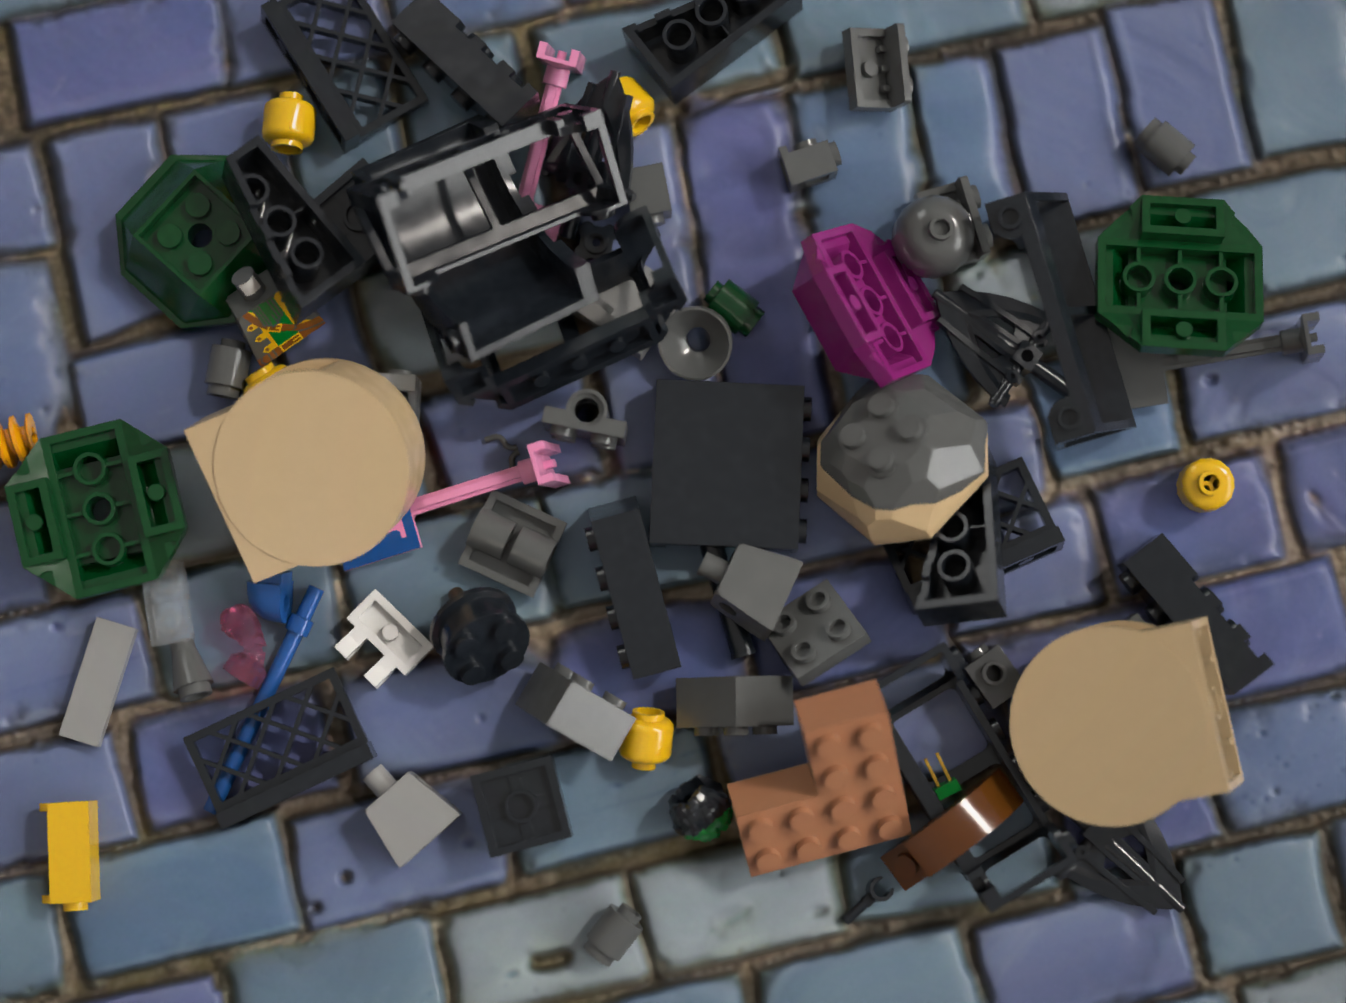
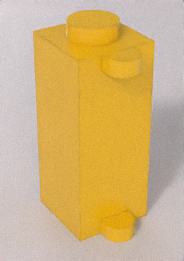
(72, 854)

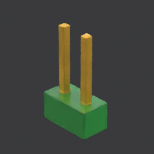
(946, 788)

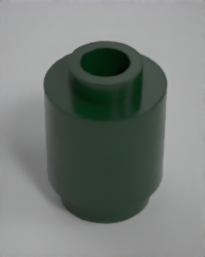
(735, 306)

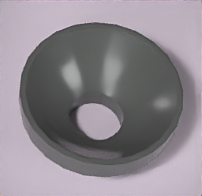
(682, 357)

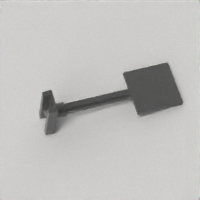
(1145, 371)

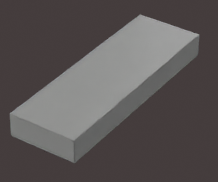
(98, 682)

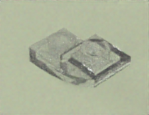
(168, 607)

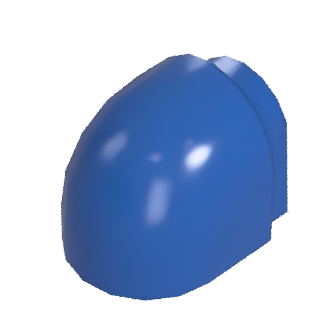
(272, 597)

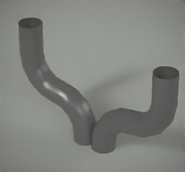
(506, 445)

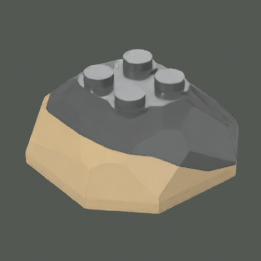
(901, 459)

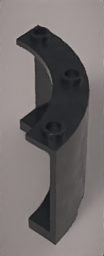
(502, 292)

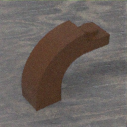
(954, 830)

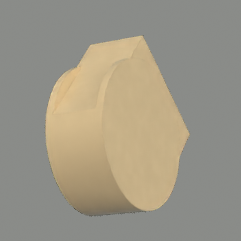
(311, 464)
(1125, 721)

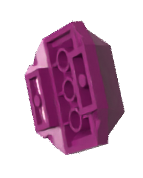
(865, 305)

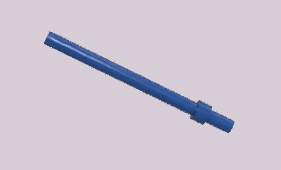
(298, 626)

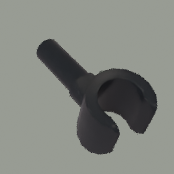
(867, 900)

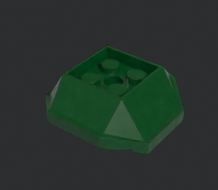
(158, 241)
(1188, 244)
(55, 502)

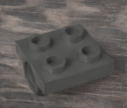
(602, 432)
(512, 543)
(816, 633)

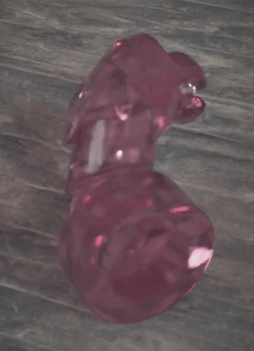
(244, 627)

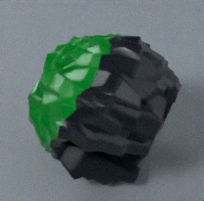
(700, 809)

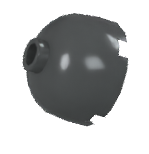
(933, 236)

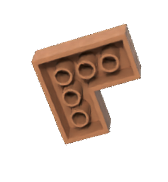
(837, 800)

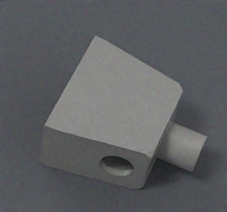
(407, 813)

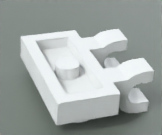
(390, 633)

